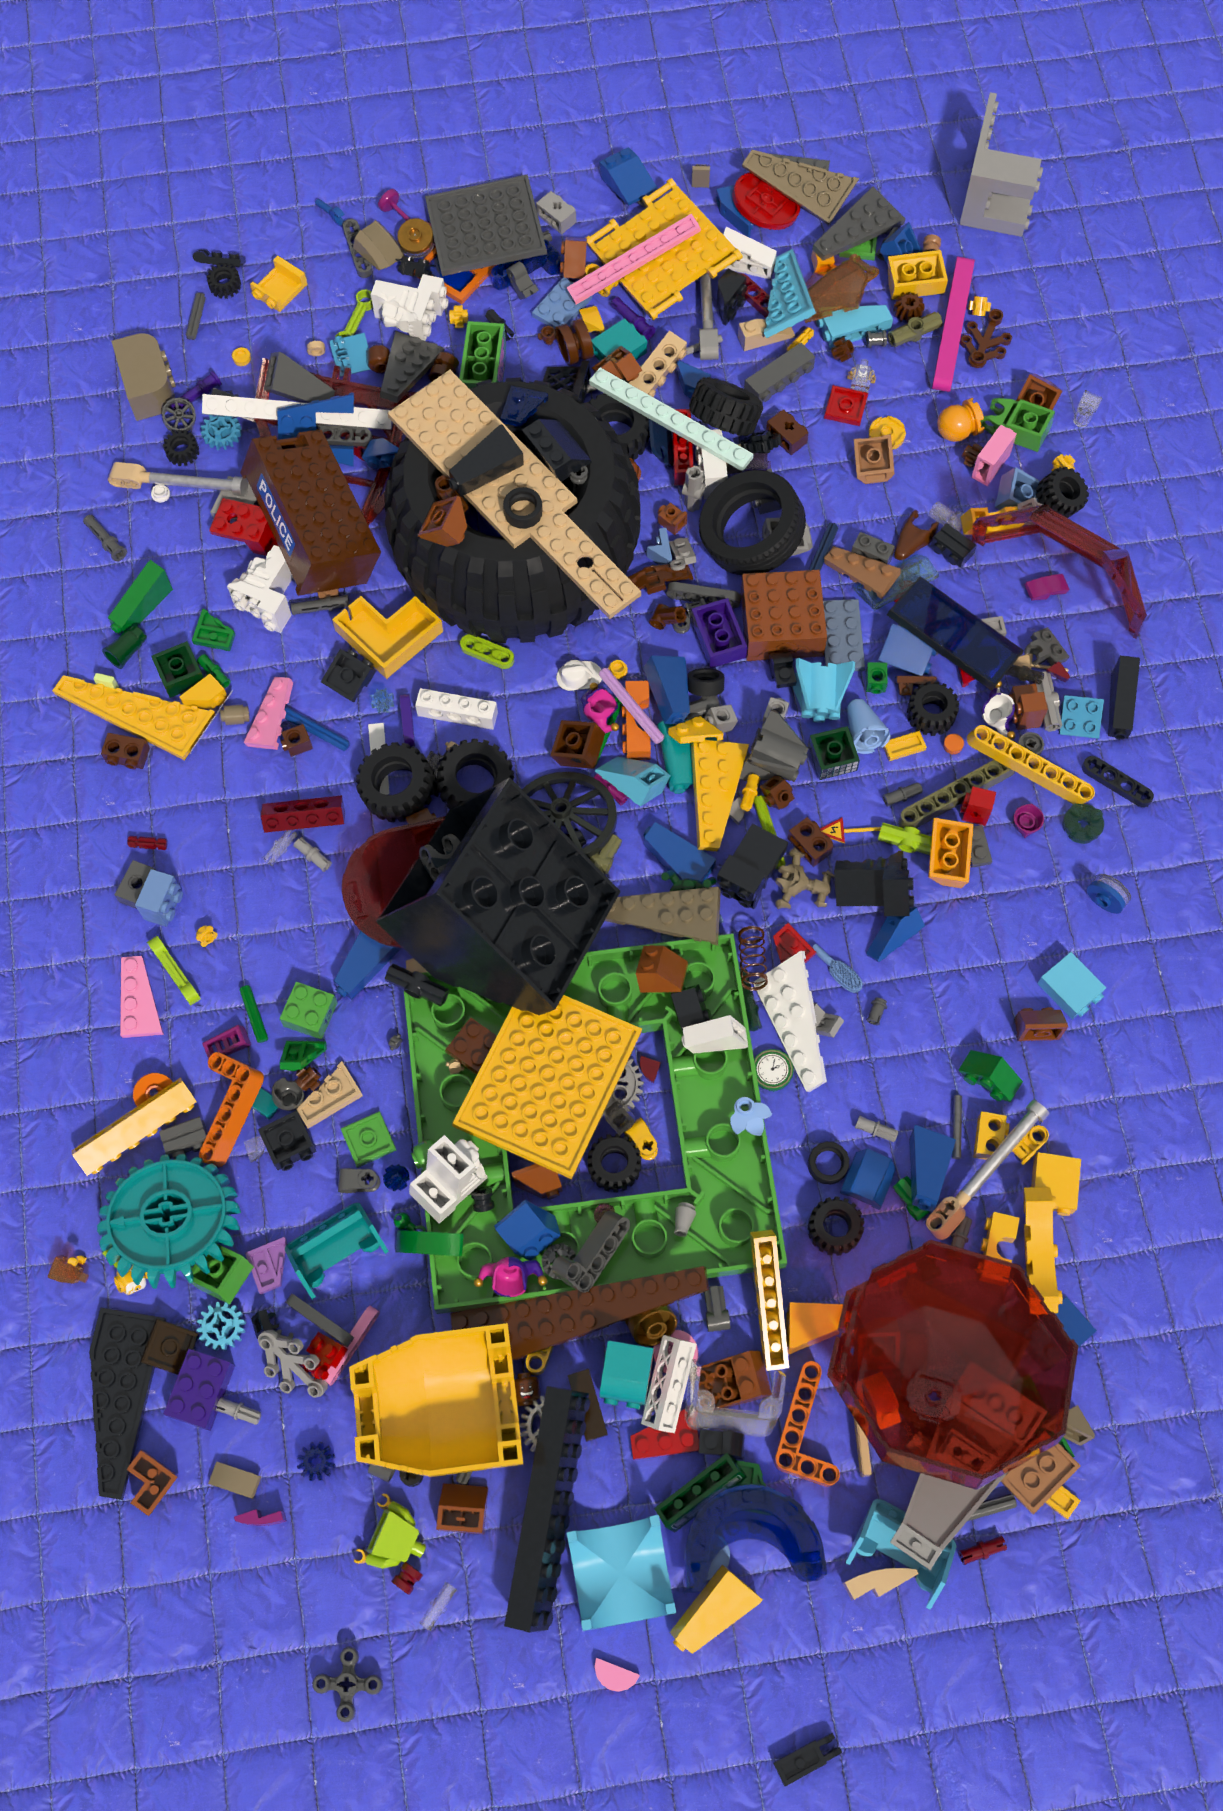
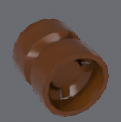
(443, 363)

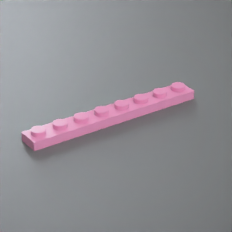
(634, 259)

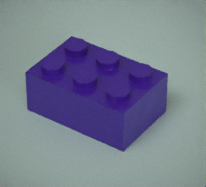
(718, 633)
(198, 1389)

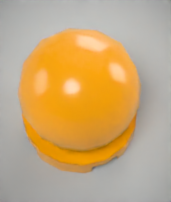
(959, 421)

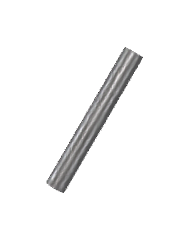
(957, 1126)

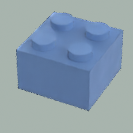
(159, 898)

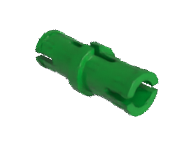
(214, 670)

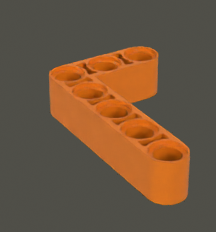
(234, 1108)
(798, 1428)

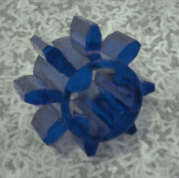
(396, 1177)

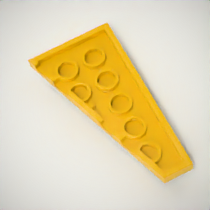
(715, 781)

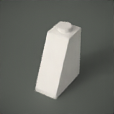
(715, 1035)

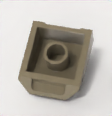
(377, 246)

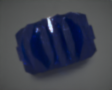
(313, 1453)

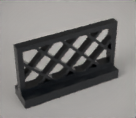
(580, 379)

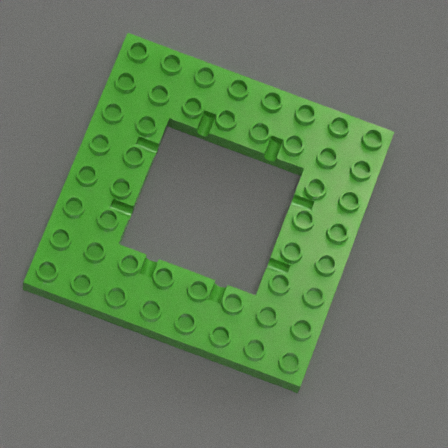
(723, 1171)

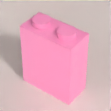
(994, 455)

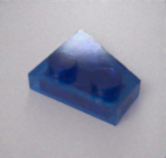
(521, 404)

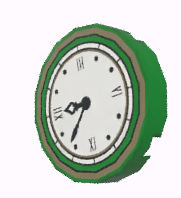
(773, 1069)

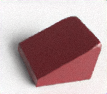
(1058, 672)

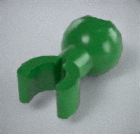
(405, 1223)

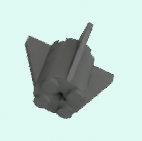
(775, 751)

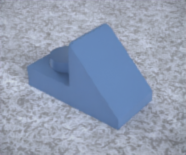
(661, 552)

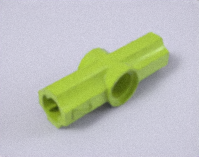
(907, 838)

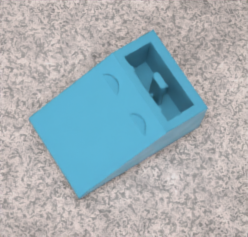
(635, 778)

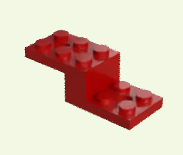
(249, 528)

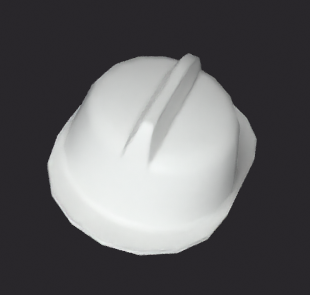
(578, 675)

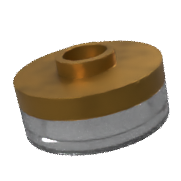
(416, 238)

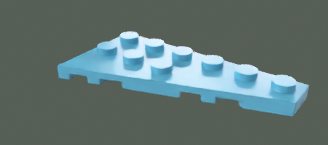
(789, 298)

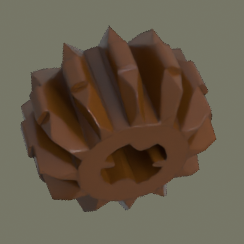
(908, 307)

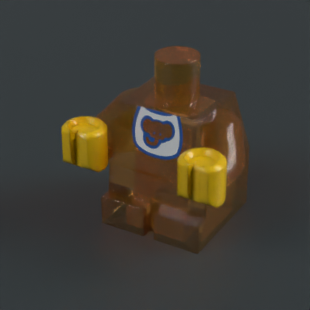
(68, 1270)

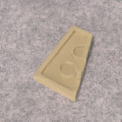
(333, 1095)

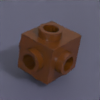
(777, 792)

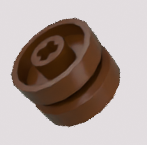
(574, 341)

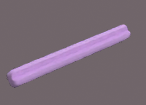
(631, 705)

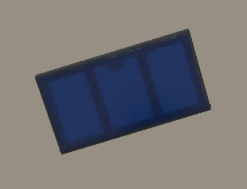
(955, 633)

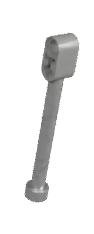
(708, 335)

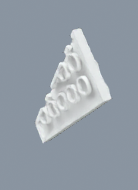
(794, 1018)

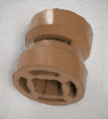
(931, 243)

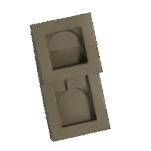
(234, 1480)

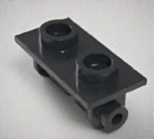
(408, 266)

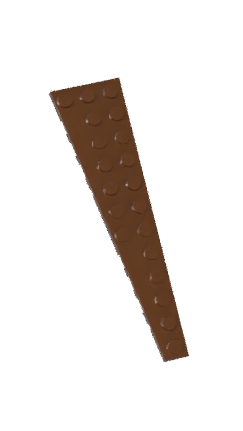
(564, 1316)

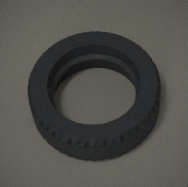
(731, 496)

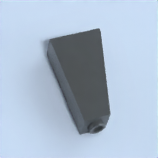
(293, 381)

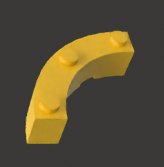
(1039, 1244)

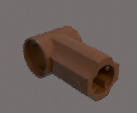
(442, 493)
(667, 615)

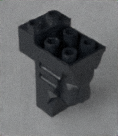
(751, 866)
(875, 884)

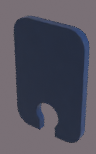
(661, 438)

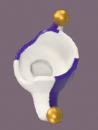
(999, 711)

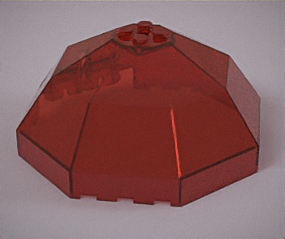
(976, 1340)

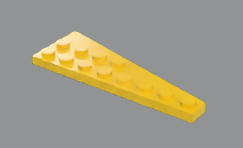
(157, 721)

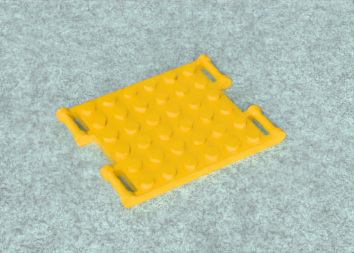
(658, 282)

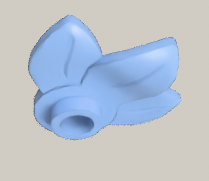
(751, 1119)

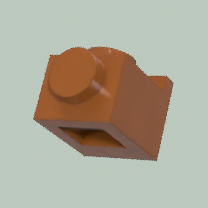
(672, 518)

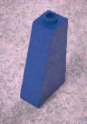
(669, 686)
(678, 854)
(362, 964)
(929, 1164)

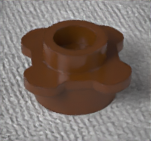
(547, 335)

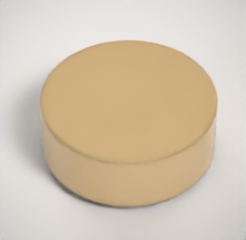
(316, 348)

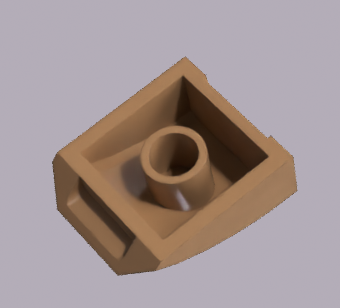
(874, 459)

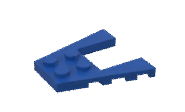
(303, 418)

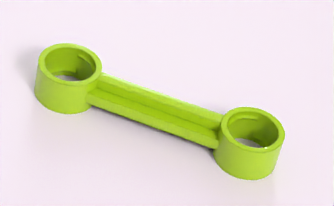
(358, 313)
(173, 970)

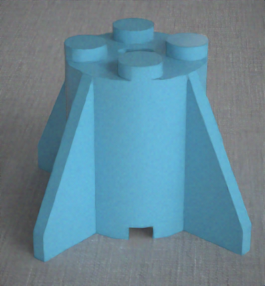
(821, 688)

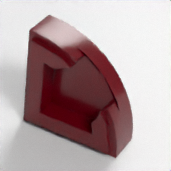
(649, 1068)

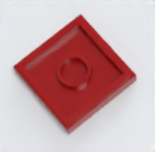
(846, 405)

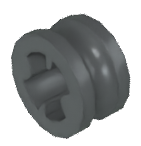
(581, 478)
(681, 630)

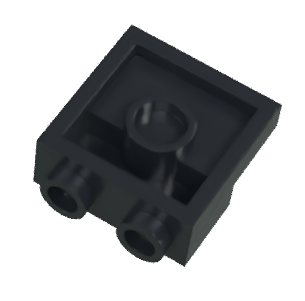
(348, 674)
(287, 1141)

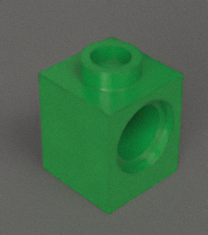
(876, 670)

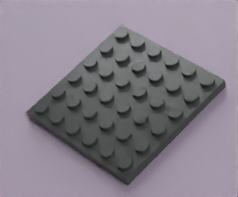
(485, 225)

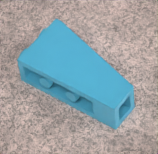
(855, 323)

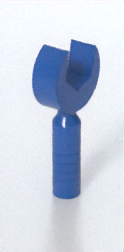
(336, 213)

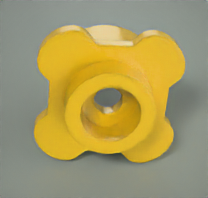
(206, 935)

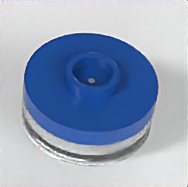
(1108, 893)

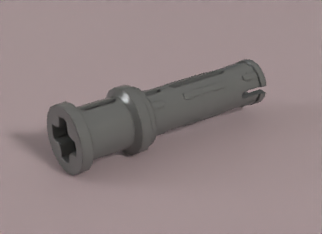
(109, 542)

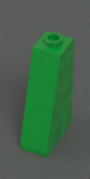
(141, 598)

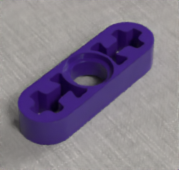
(407, 720)

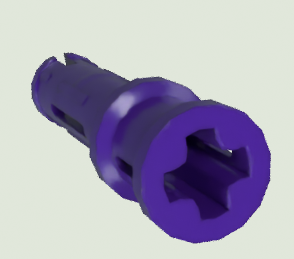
(638, 321)
(202, 387)

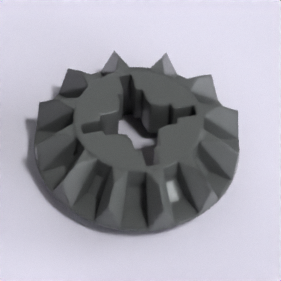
(549, 1257)

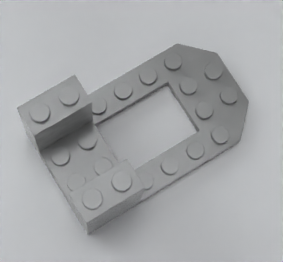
(1000, 185)

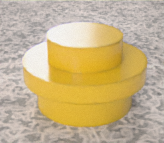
(618, 669)

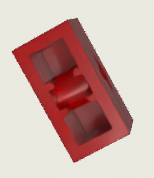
(978, 805)

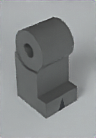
(521, 281)

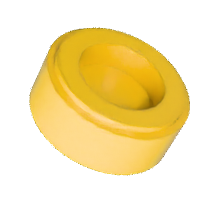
(241, 356)

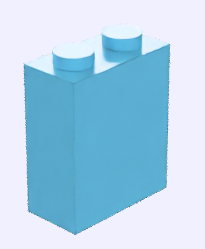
(1072, 986)

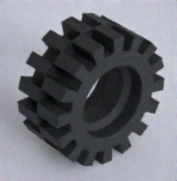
(220, 273)
(181, 439)

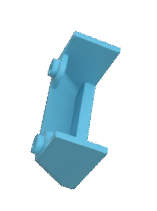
(876, 1533)

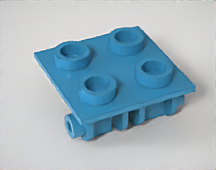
(350, 353)
(1081, 716)

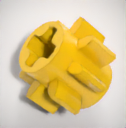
(979, 306)
(458, 316)
(1063, 461)

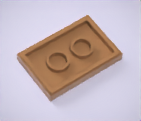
(1040, 1477)

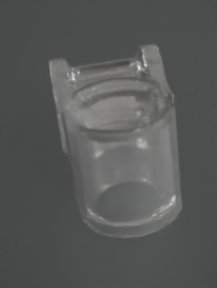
(1087, 407)

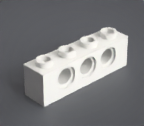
(456, 708)

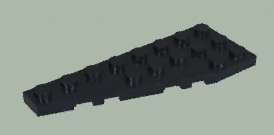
(119, 1393)

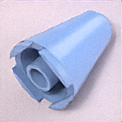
(866, 727)

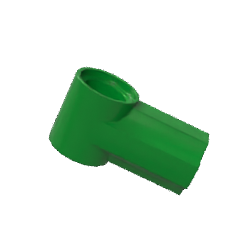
(903, 1189)

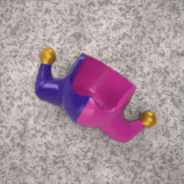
(599, 706)
(510, 1275)

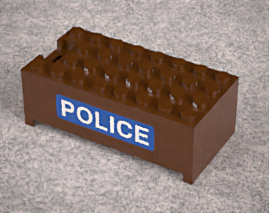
(311, 511)

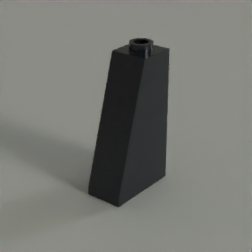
(486, 462)
(1123, 696)

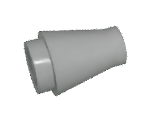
(684, 1217)

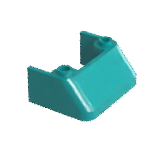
(331, 1243)

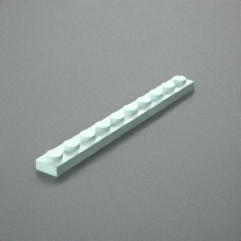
(671, 419)

